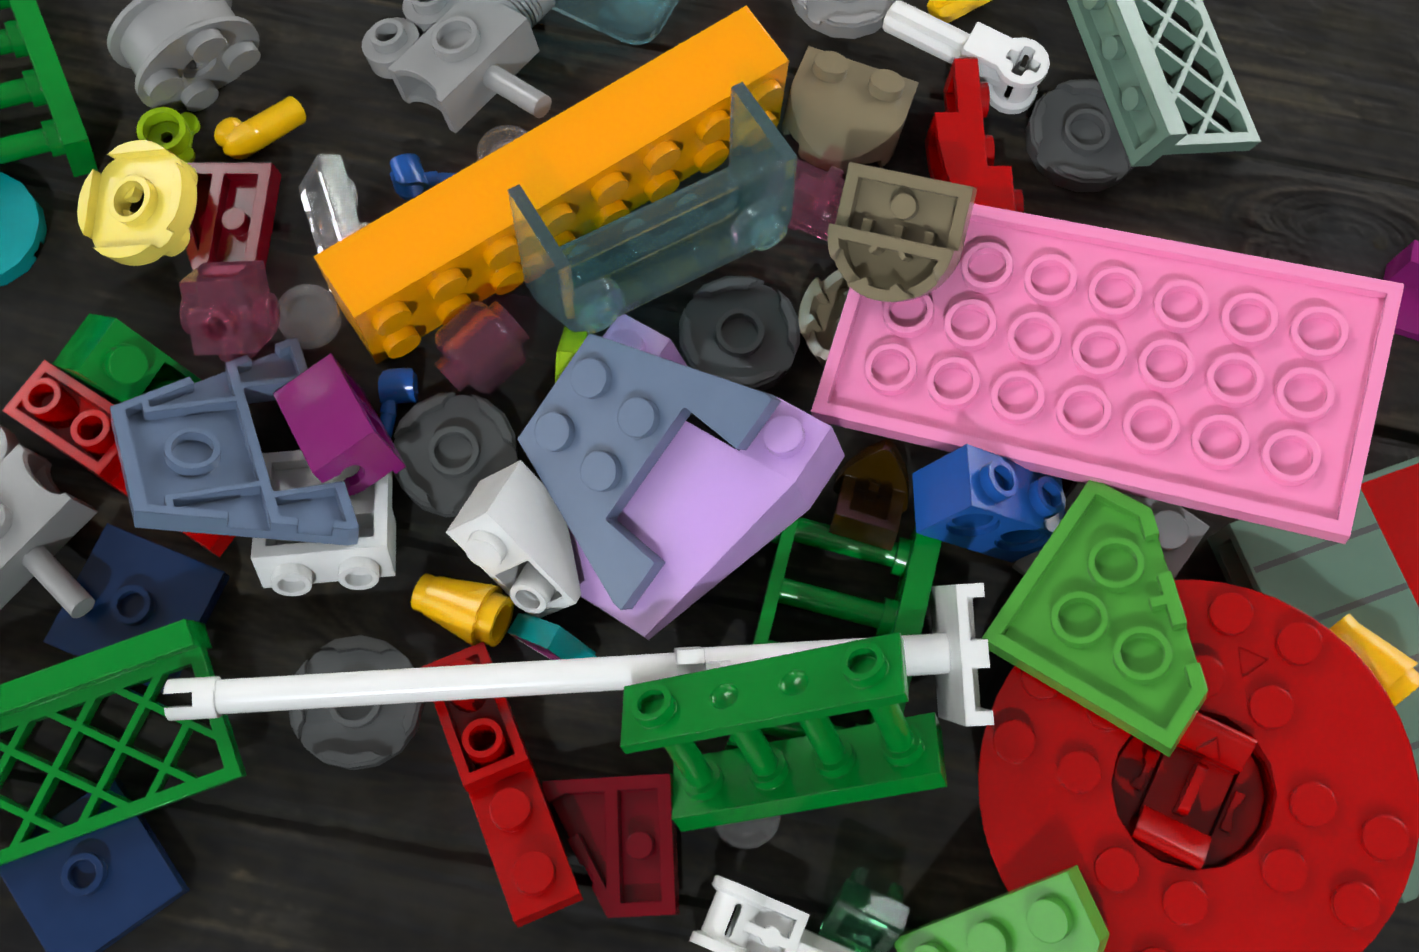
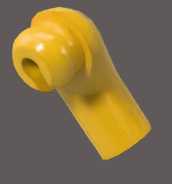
(248, 137)

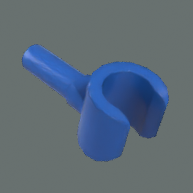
(409, 177)
(396, 387)

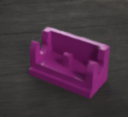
(337, 426)

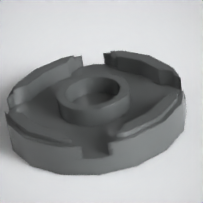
(1076, 138)
(740, 332)
(450, 448)
(356, 734)

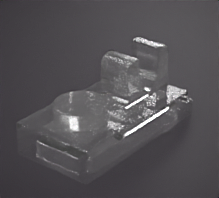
(329, 201)

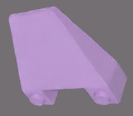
(709, 503)

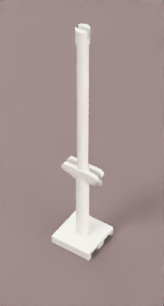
(947, 653)

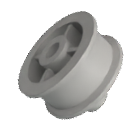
(182, 49)

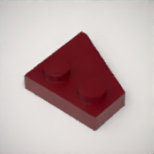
(233, 212)
(623, 840)

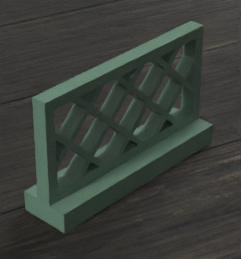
(1135, 88)

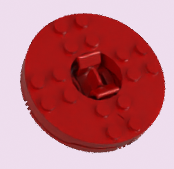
(1264, 828)

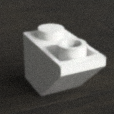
(519, 540)

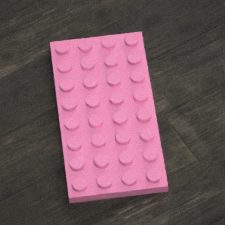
(1131, 368)

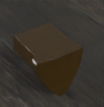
(871, 496)

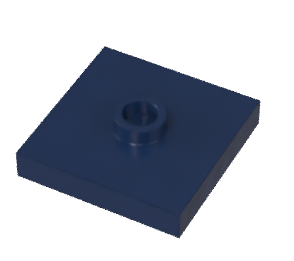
(134, 592)
(95, 885)

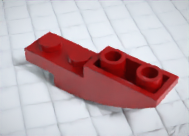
(958, 145)
(81, 428)
(507, 799)

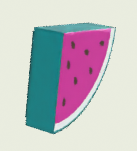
(548, 638)

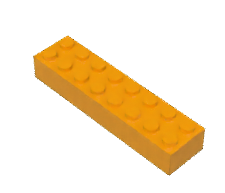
(577, 171)

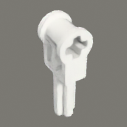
(996, 53)
(757, 924)

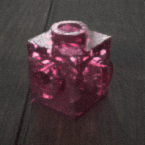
(228, 309)

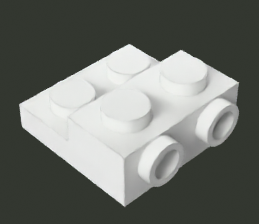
(296, 565)

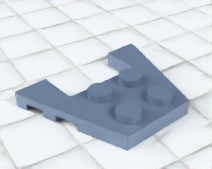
(607, 431)
(199, 463)

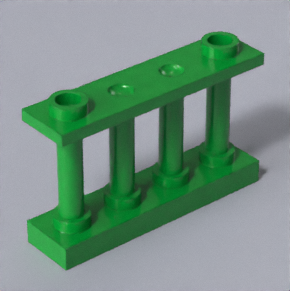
(42, 86)
(910, 558)
(795, 773)

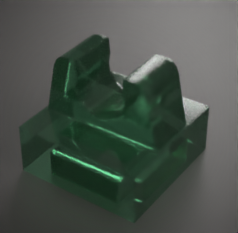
(865, 917)

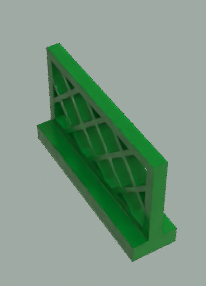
(86, 683)

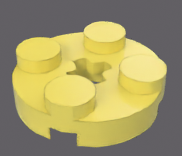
(164, 216)

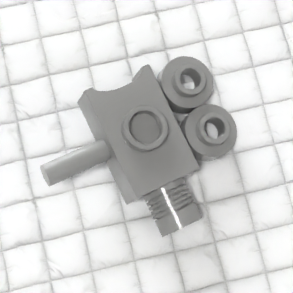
(460, 54)
(35, 526)

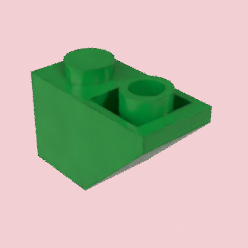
(117, 360)

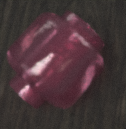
(480, 347)

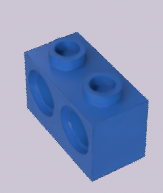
(987, 504)

